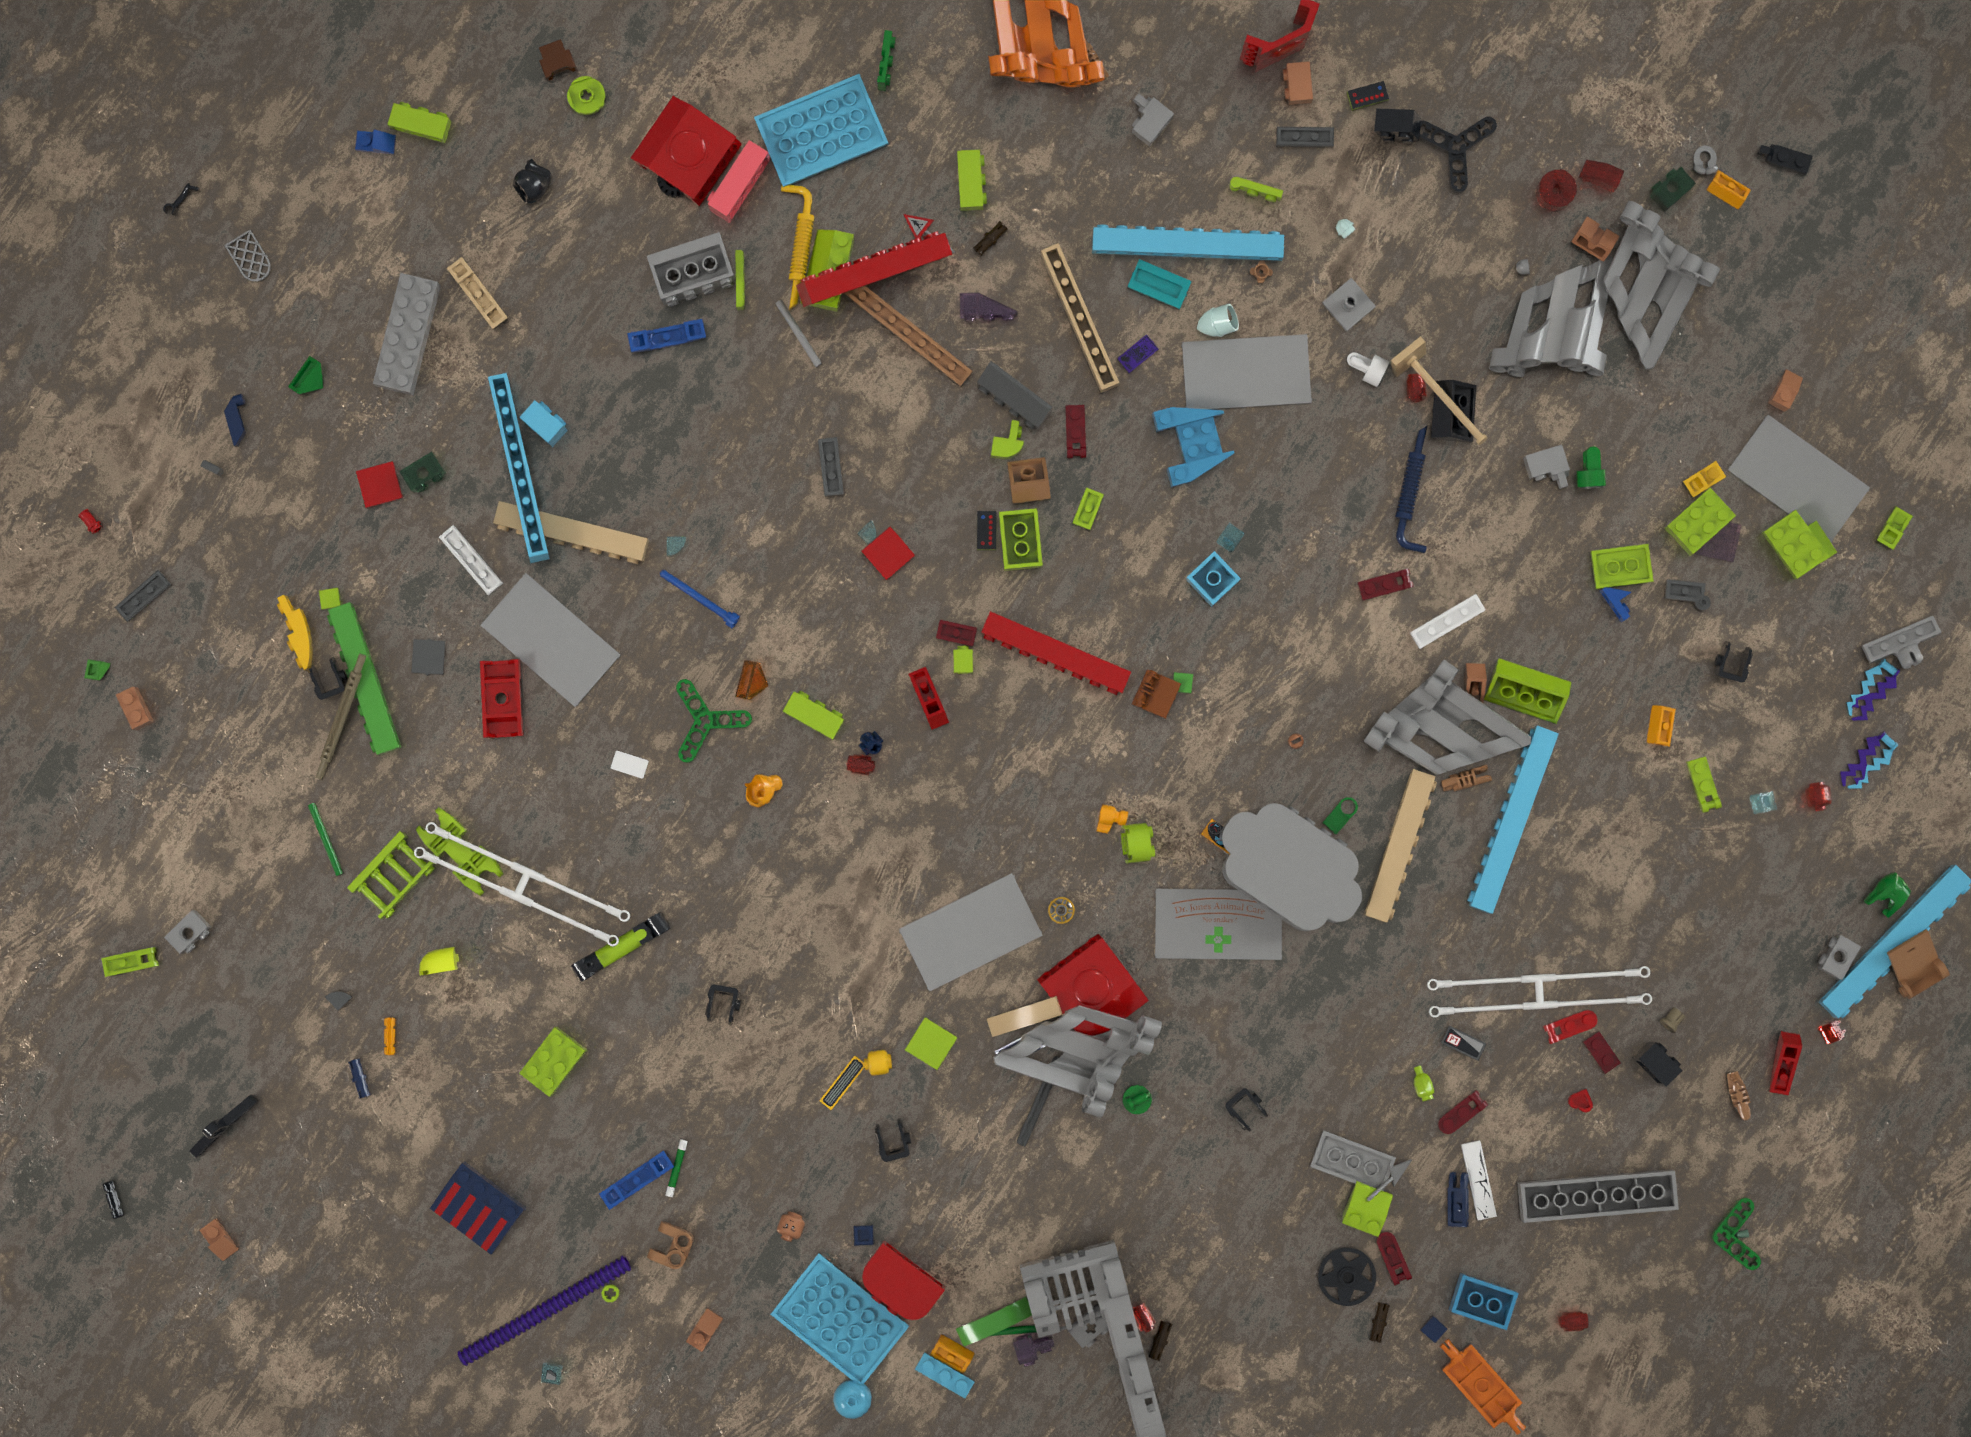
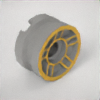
(1053, 910)

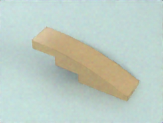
(1024, 1016)

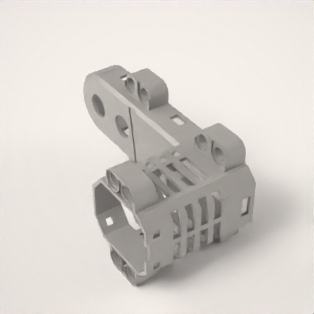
(1115, 1309)

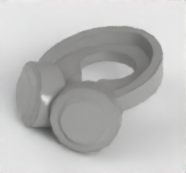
(1711, 164)

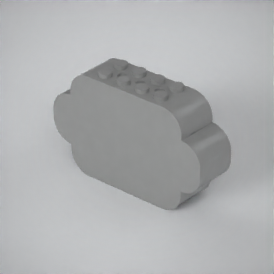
(1291, 867)

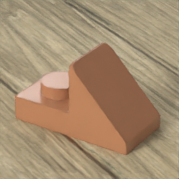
(219, 1240)
(704, 1329)

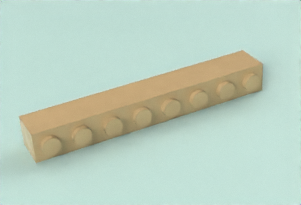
(1079, 318)
(577, 533)
(1399, 846)

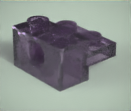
(1027, 1348)

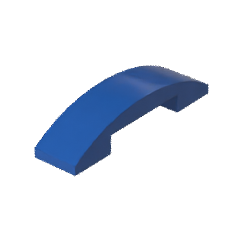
(666, 336)
(636, 1180)

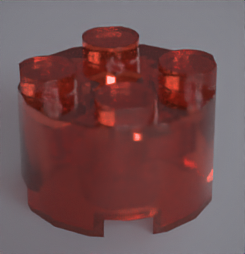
(1564, 182)

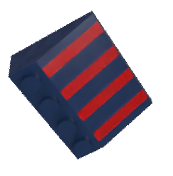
(477, 1207)

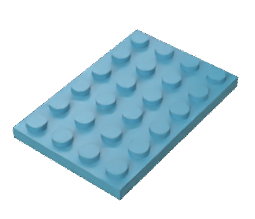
(821, 130)
(839, 1320)

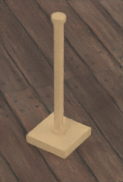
(1410, 357)

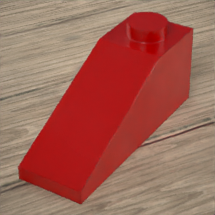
(928, 698)
(1785, 1062)

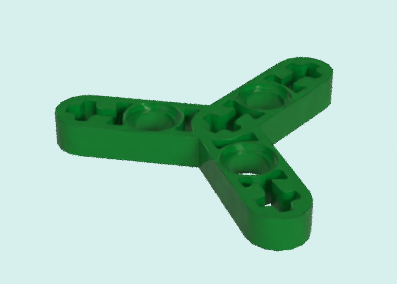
(702, 711)

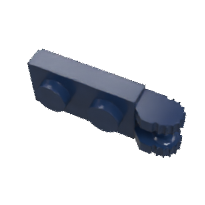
(1458, 1201)

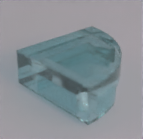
(868, 532)
(675, 544)

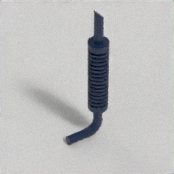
(1408, 497)

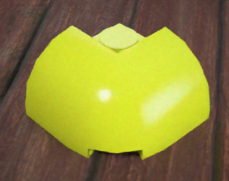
(439, 961)

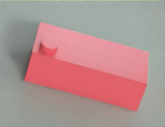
(738, 181)

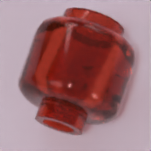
(1818, 796)

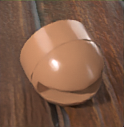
(1297, 745)

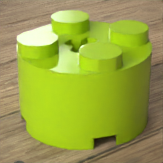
(1137, 842)

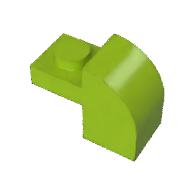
(1008, 448)

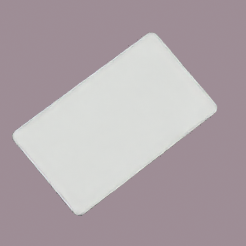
(629, 764)

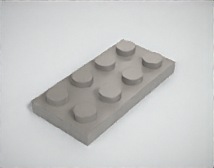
(1351, 1160)

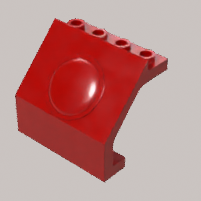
(1265, 53)
(686, 149)
(1093, 980)

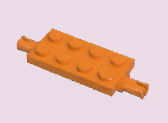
(1482, 1386)

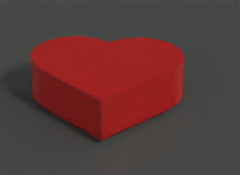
(1581, 1101)

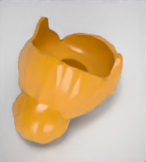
(762, 789)

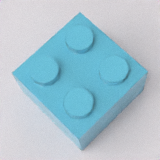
(540, 420)
(1213, 579)

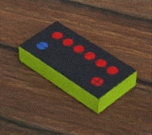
(1367, 95)
(986, 530)

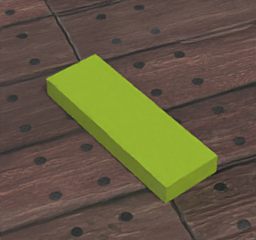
(740, 280)

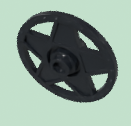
(1347, 1276)

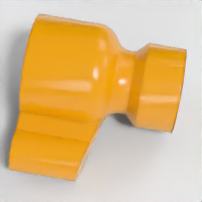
(1108, 816)

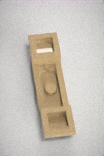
(477, 293)

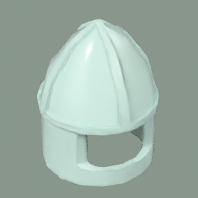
(1217, 323)

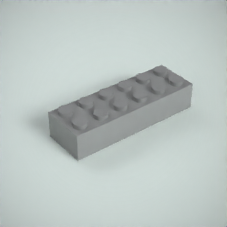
(406, 334)

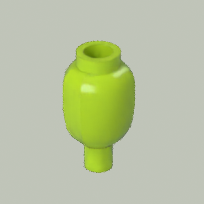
(1423, 1085)

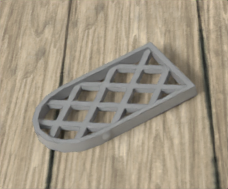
(227, 246)

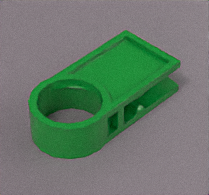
(1337, 818)

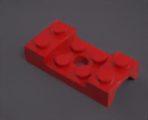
(504, 718)

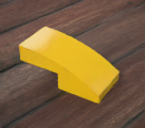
(1704, 479)

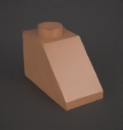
(1786, 391)
(1475, 680)

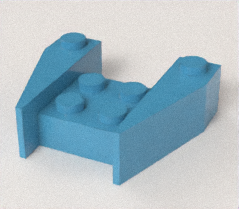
(1196, 439)

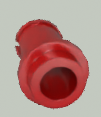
(91, 523)

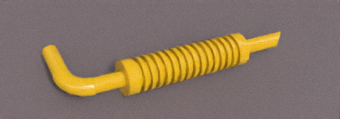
(801, 242)

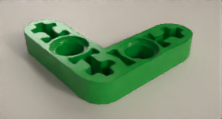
(1731, 1231)

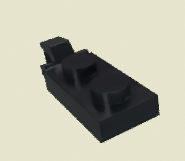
(1786, 158)

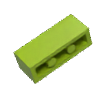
(419, 122)
(971, 180)
(814, 714)

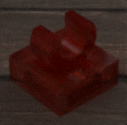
(1832, 1031)

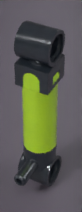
(627, 943)

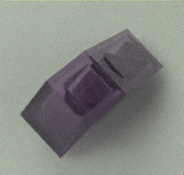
(980, 306)

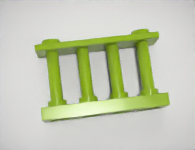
(373, 871)

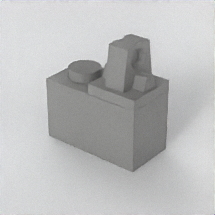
(1153, 121)
(1550, 462)

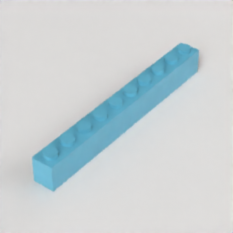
(1188, 243)
(518, 468)
(1513, 819)
(1875, 961)

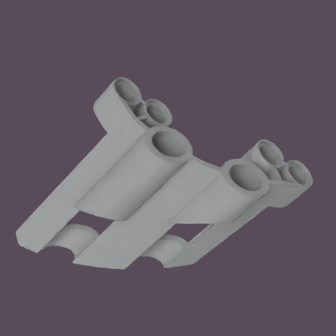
(1665, 276)
(1568, 334)
(1437, 711)
(1088, 1062)

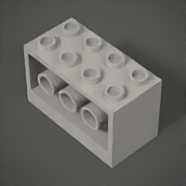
(683, 259)

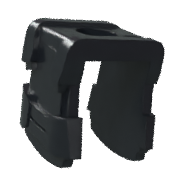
(1721, 659)
(340, 675)
(724, 991)
(1238, 1097)
(894, 1153)

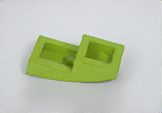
(1894, 527)

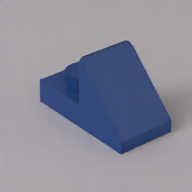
(375, 142)
(1613, 598)

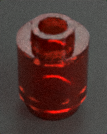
(1415, 388)
(860, 764)
(1144, 1318)
(1573, 1321)

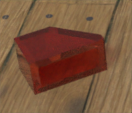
(1601, 174)

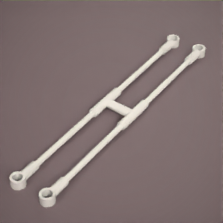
(517, 894)
(1540, 1003)

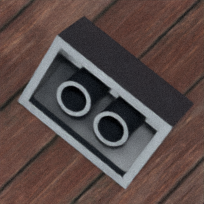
(1444, 422)

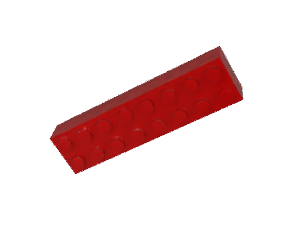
(878, 267)

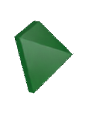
(308, 377)

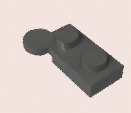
(1687, 592)

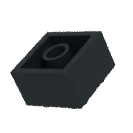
(1397, 125)
(1658, 1064)

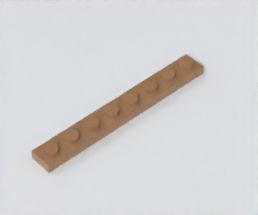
(910, 334)

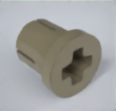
(1672, 1020)

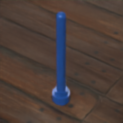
(730, 618)

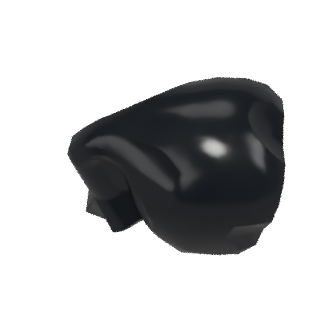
(532, 182)

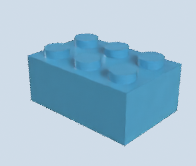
(1483, 1301)

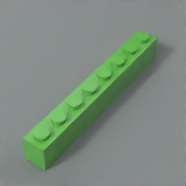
(369, 691)

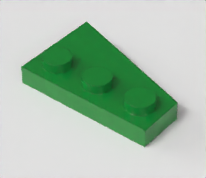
(887, 60)

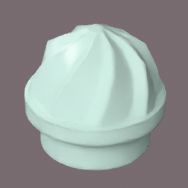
(1345, 227)

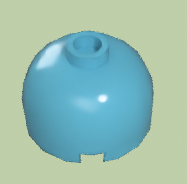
(852, 1399)

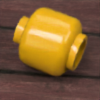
(878, 1062)

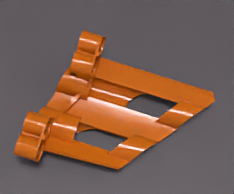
(1030, 50)

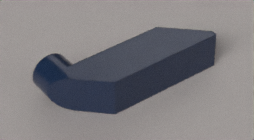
(234, 419)

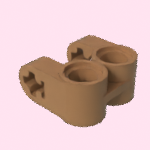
(676, 1247)

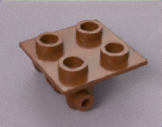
(1156, 693)

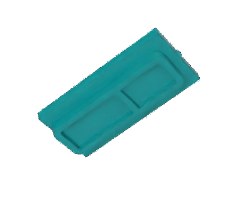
(1159, 284)

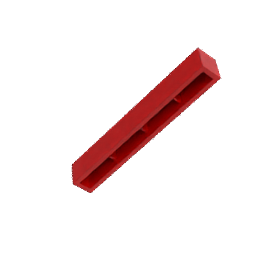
(1055, 652)

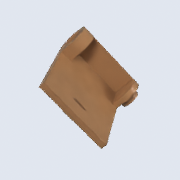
(1917, 965)

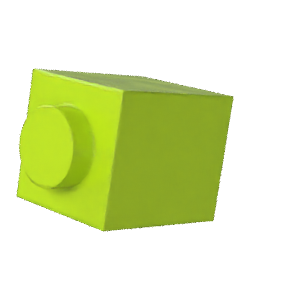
(963, 660)

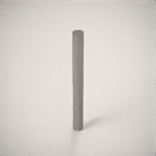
(798, 333)

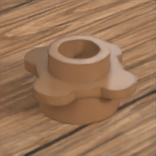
(1266, 271)

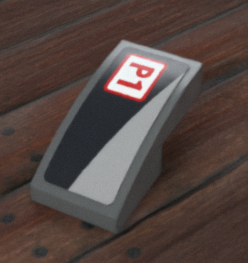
(1463, 1043)

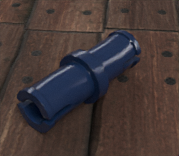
(359, 1078)

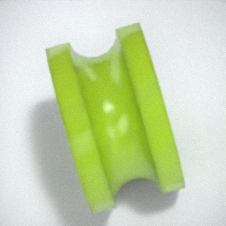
(606, 1288)

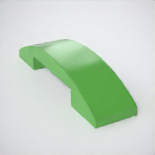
(994, 1322)

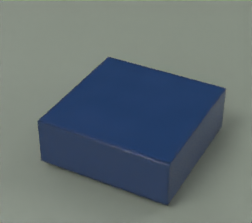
(863, 1235)
(1433, 1329)

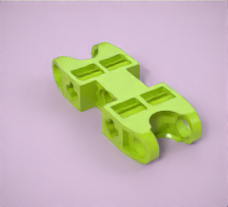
(462, 855)

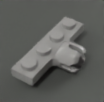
(1903, 643)

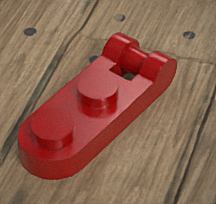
(1571, 1025)

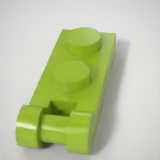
(1254, 189)
(1703, 784)
(129, 962)

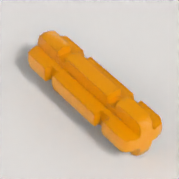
(389, 1036)

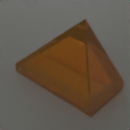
(751, 680)

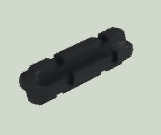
(112, 1199)

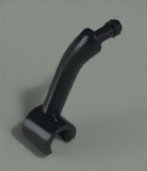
(183, 195)

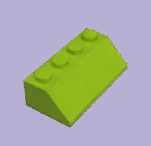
(829, 251)
(1527, 691)

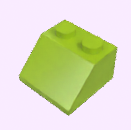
(1364, 1214)

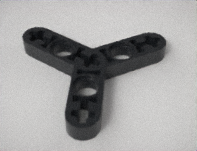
(1455, 155)
(218, 1126)

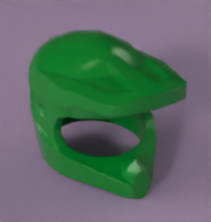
(1891, 887)

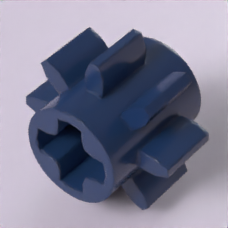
(870, 743)

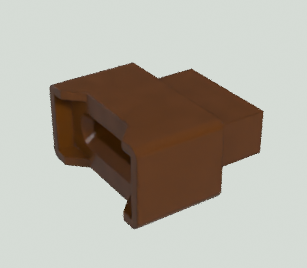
(556, 59)

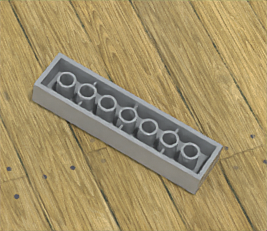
(1597, 1196)

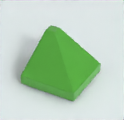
(96, 669)

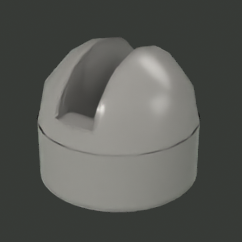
(1523, 267)

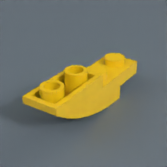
(300, 639)

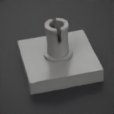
(1348, 304)

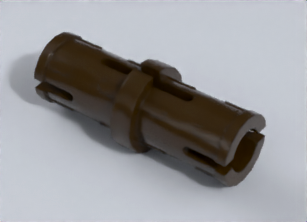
(990, 238)
(1379, 1322)
(1160, 1340)

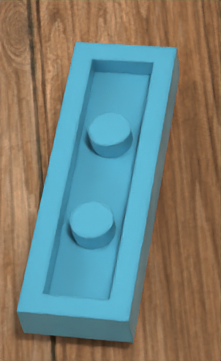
(944, 1375)

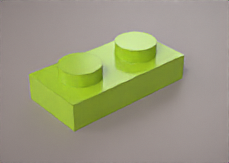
(1088, 508)

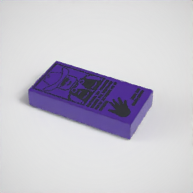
(1137, 354)

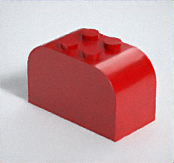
(900, 1283)

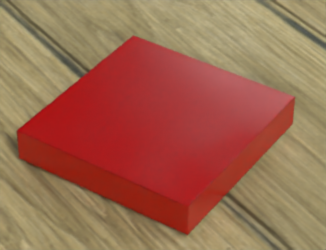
(379, 484)
(888, 553)

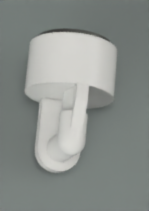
(1374, 369)

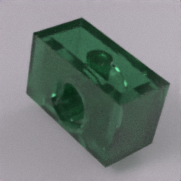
(1663, 196)
(411, 472)

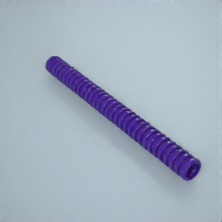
(542, 1311)

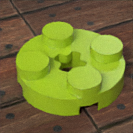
(583, 106)

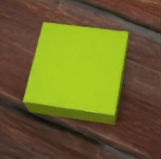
(329, 598)

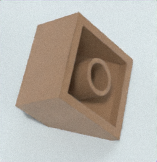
(1029, 480)

